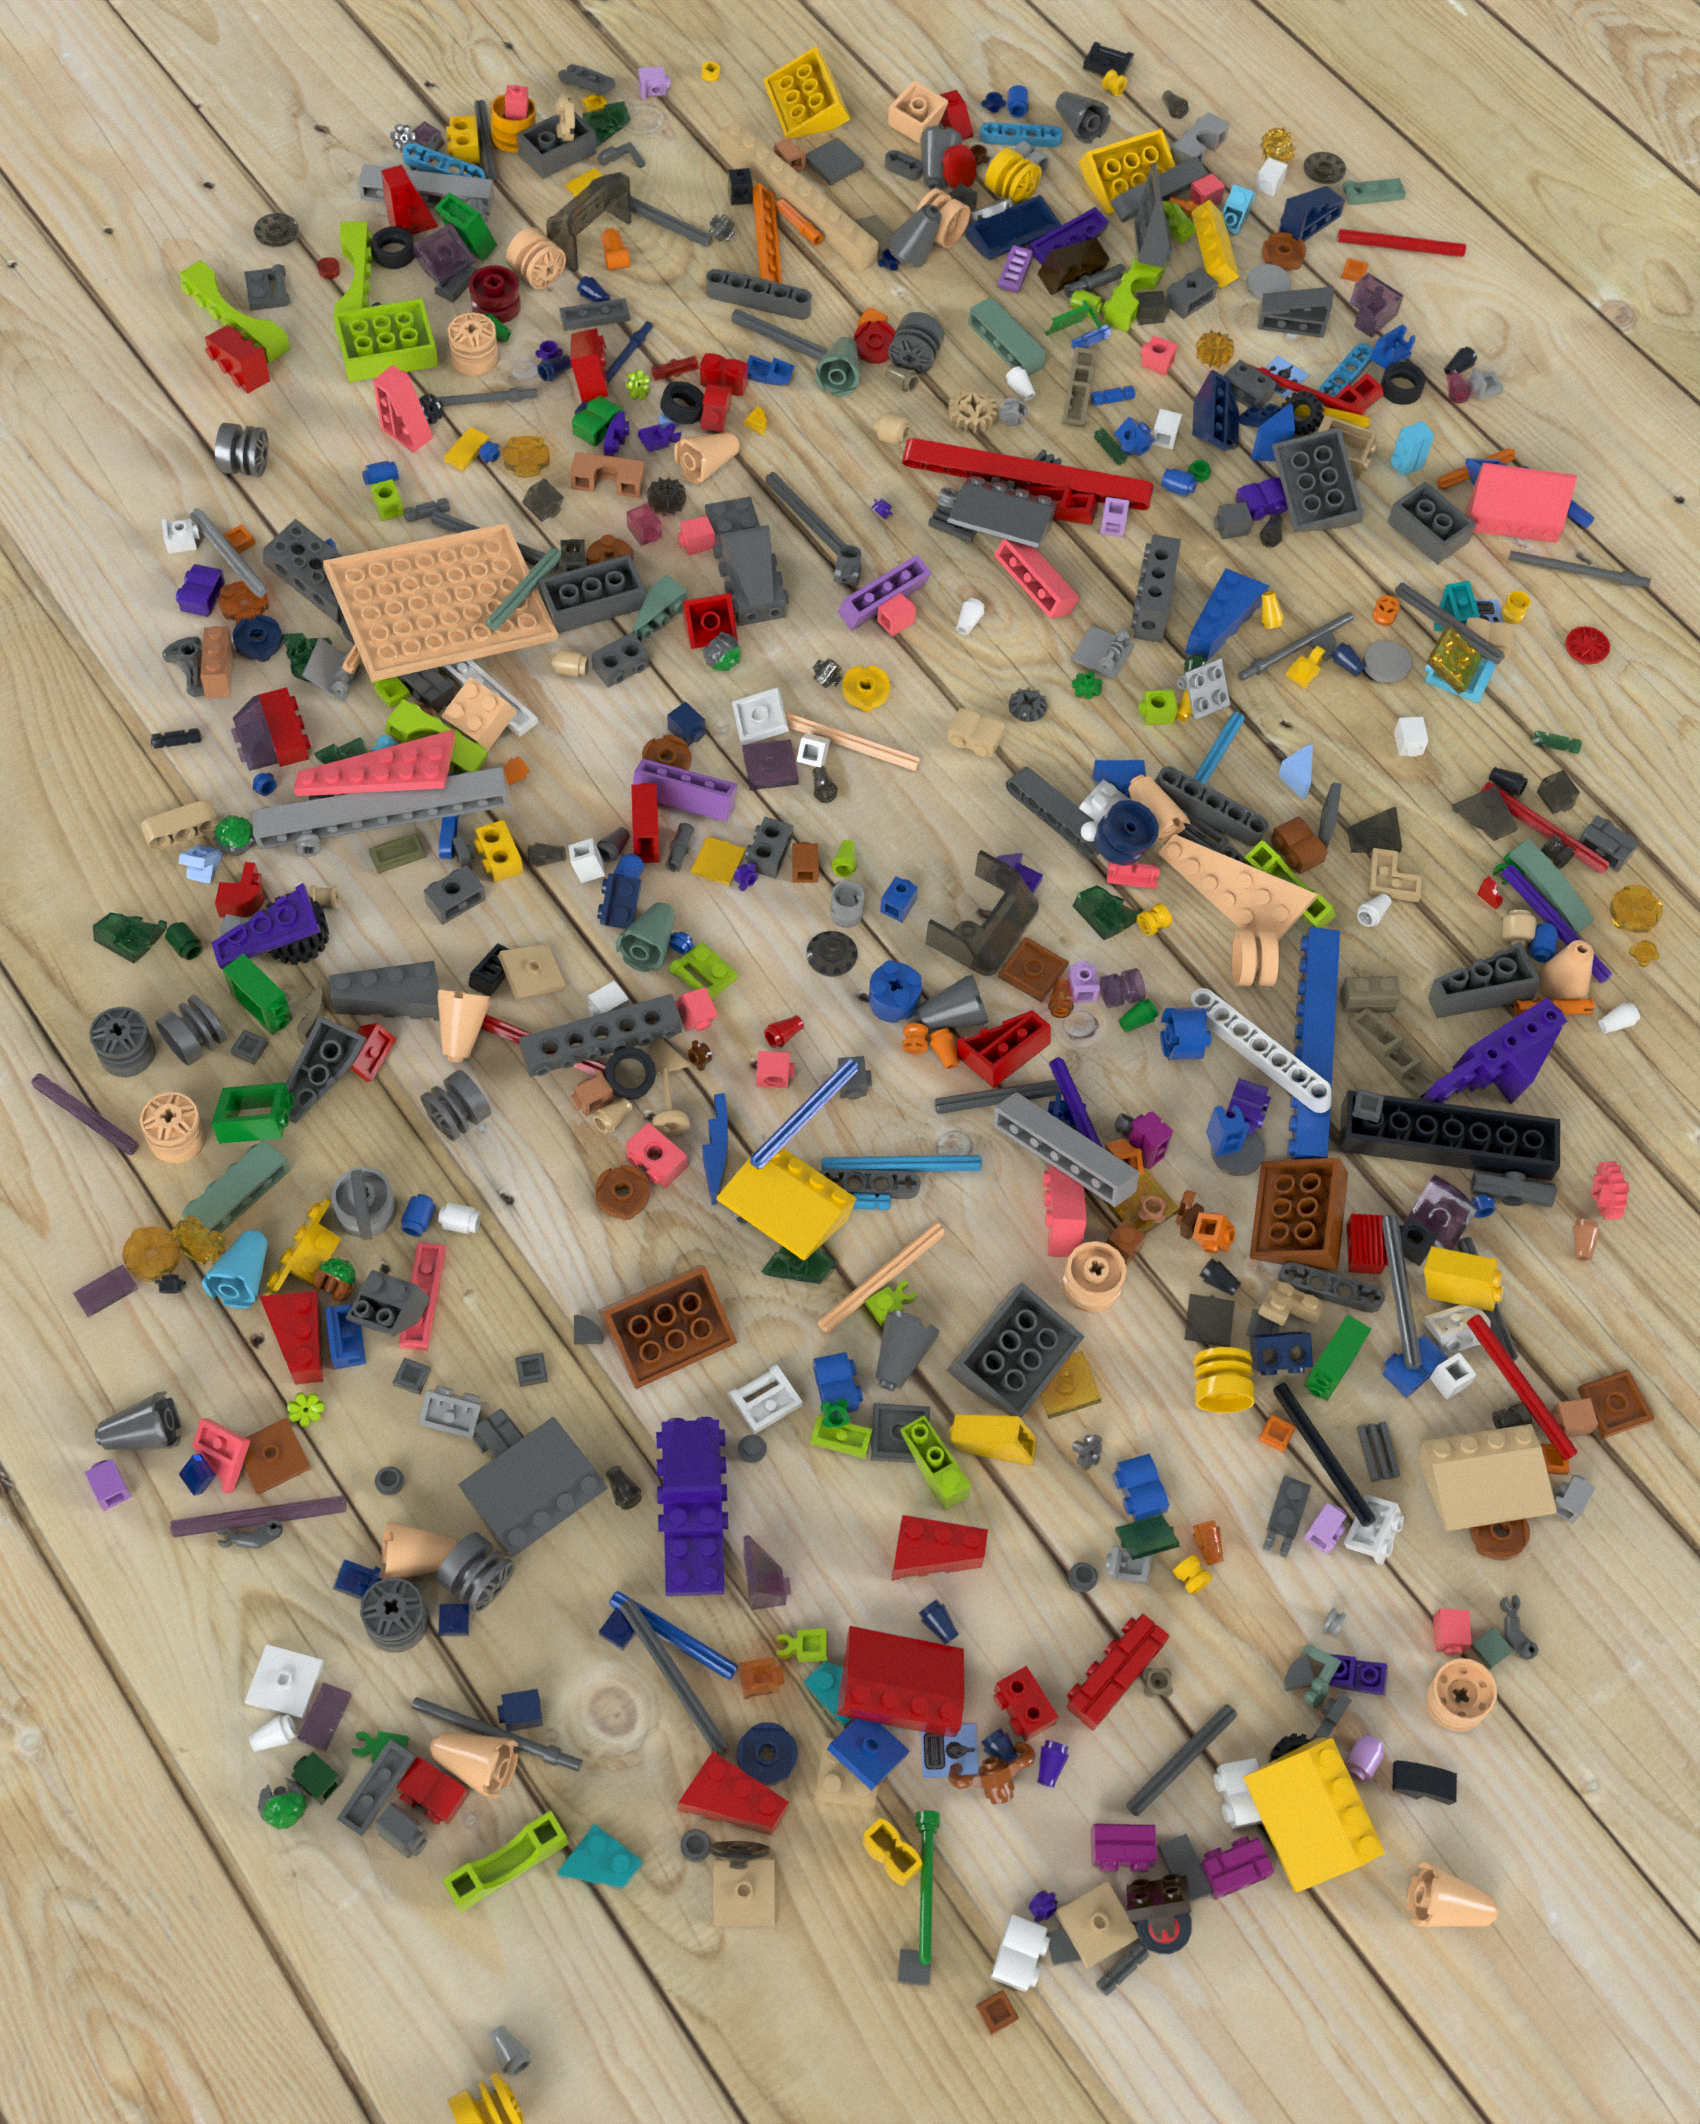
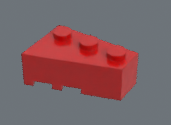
(404, 202)
(238, 358)
(589, 363)
(1005, 1048)
(299, 1333)
(936, 1547)
(734, 1797)

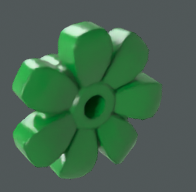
(1087, 685)

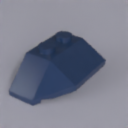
(1216, 413)

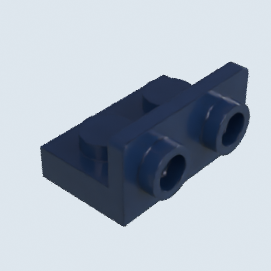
(619, 901)

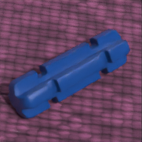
(1092, 337)
(1112, 395)

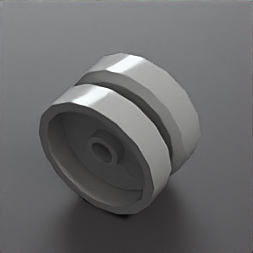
(379, 1196)

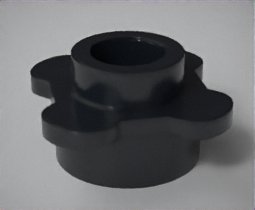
(170, 1284)

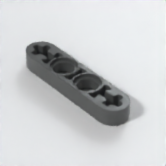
(868, 1178)
(1330, 1291)

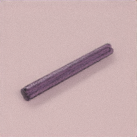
(85, 1114)

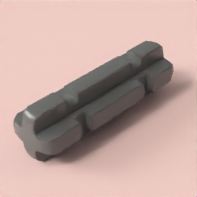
(426, 509)
(1122, 1969)

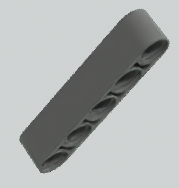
(1171, 182)
(758, 294)
(1221, 806)
(1051, 808)

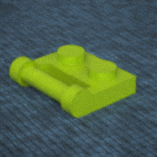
(707, 966)

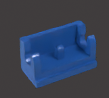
(1392, 347)
(1226, 1133)
(344, 1338)

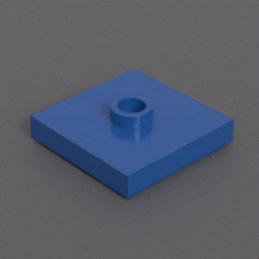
(868, 1751)

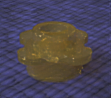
(1644, 947)

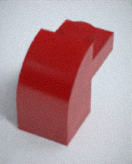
(716, 404)
(241, 898)

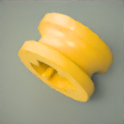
(710, 76)

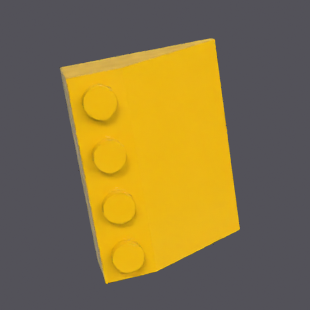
(806, 96)
(1124, 165)
(789, 1202)
(1313, 1814)

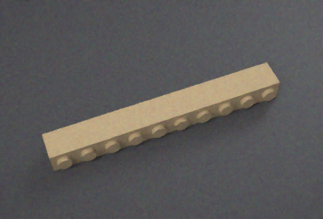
(787, 184)

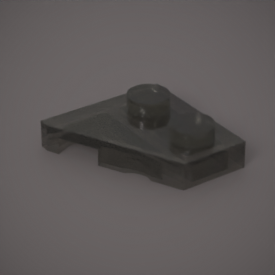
(1487, 813)
(1376, 832)

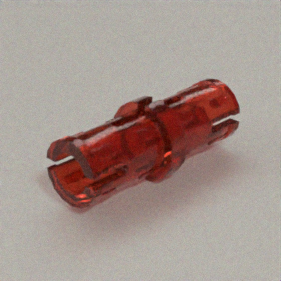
(662, 371)

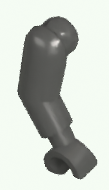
(256, 1539)
(1518, 1640)

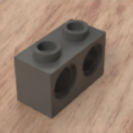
(620, 660)
(773, 848)

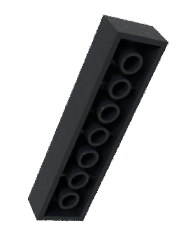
(1454, 1136)

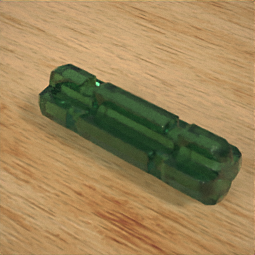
(1110, 446)
(1557, 742)

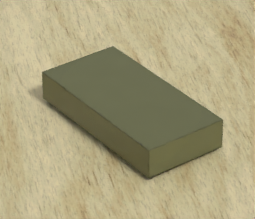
(397, 853)

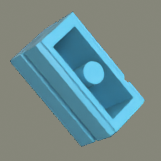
(1412, 448)

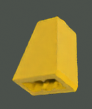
(994, 1437)

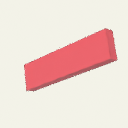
(427, 1275)

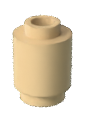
(570, 663)

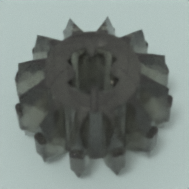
(666, 496)

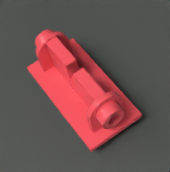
(1133, 875)

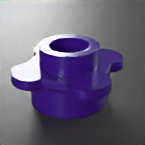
(548, 349)
(882, 508)
(745, 876)
(1043, 1905)

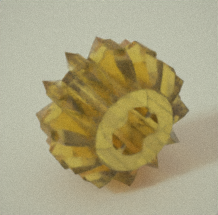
(1278, 145)
(1215, 349)

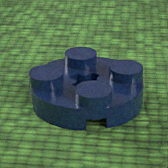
(257, 649)
(779, 1741)

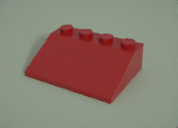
(902, 1682)

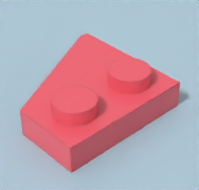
(222, 1451)

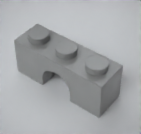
(1206, 132)

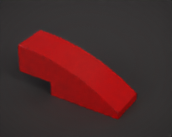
(1362, 393)
(1070, 507)

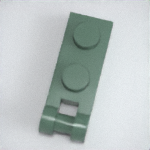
(1373, 191)

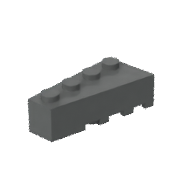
(1485, 984)
(388, 991)

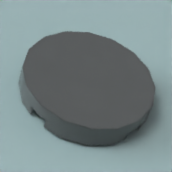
(1244, 1161)

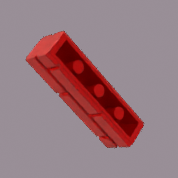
(1117, 1671)

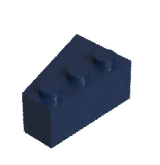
(1311, 212)

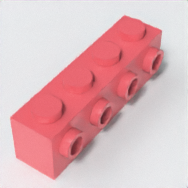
(1037, 578)

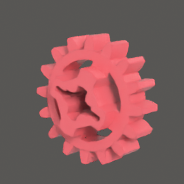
(1610, 1190)

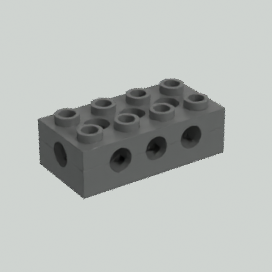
(298, 560)
(1155, 588)

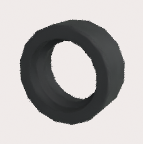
(390, 235)
(1407, 371)
(679, 413)
(644, 1059)

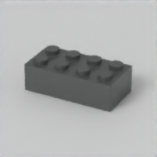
(592, 593)

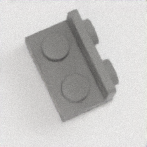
(451, 1412)

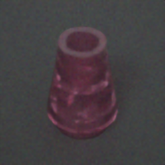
(1458, 389)

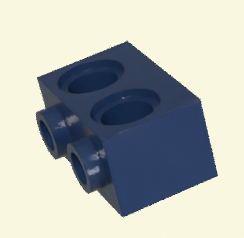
(1281, 1345)

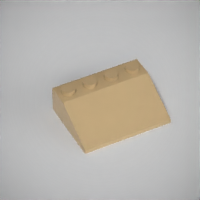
(1487, 1477)

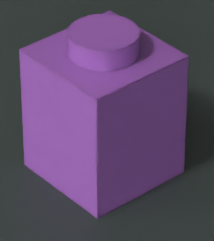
(107, 1484)

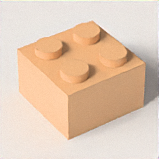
(479, 713)

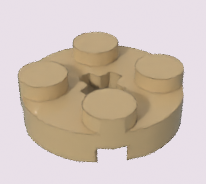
(566, 114)

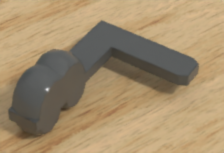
(613, 153)

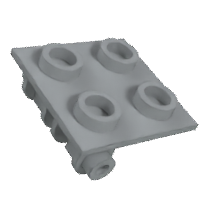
(1103, 651)
(327, 672)
(1206, 688)

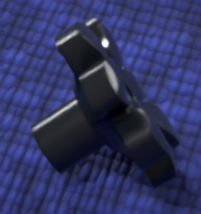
(430, 408)

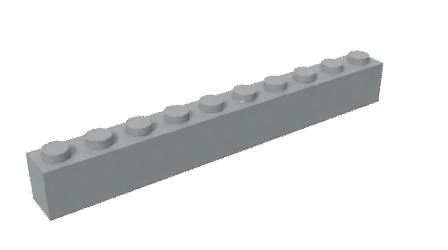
(379, 810)

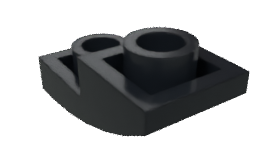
(1424, 1780)

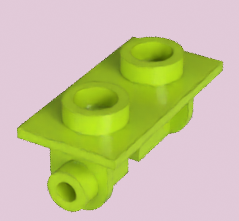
(1178, 222)

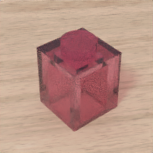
(644, 524)

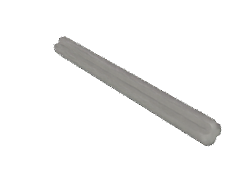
(229, 553)

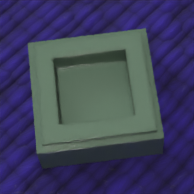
(1491, 1648)

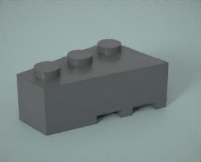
(1296, 311)

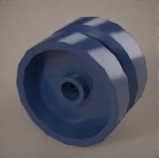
(1126, 832)

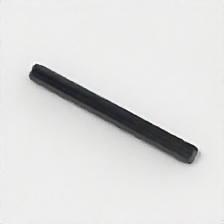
(1324, 1455)

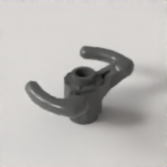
(188, 657)

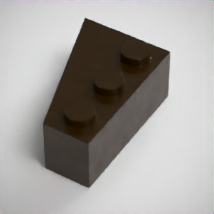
(1072, 262)

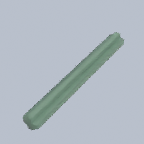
(523, 589)

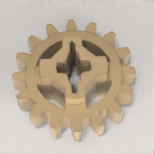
(972, 410)

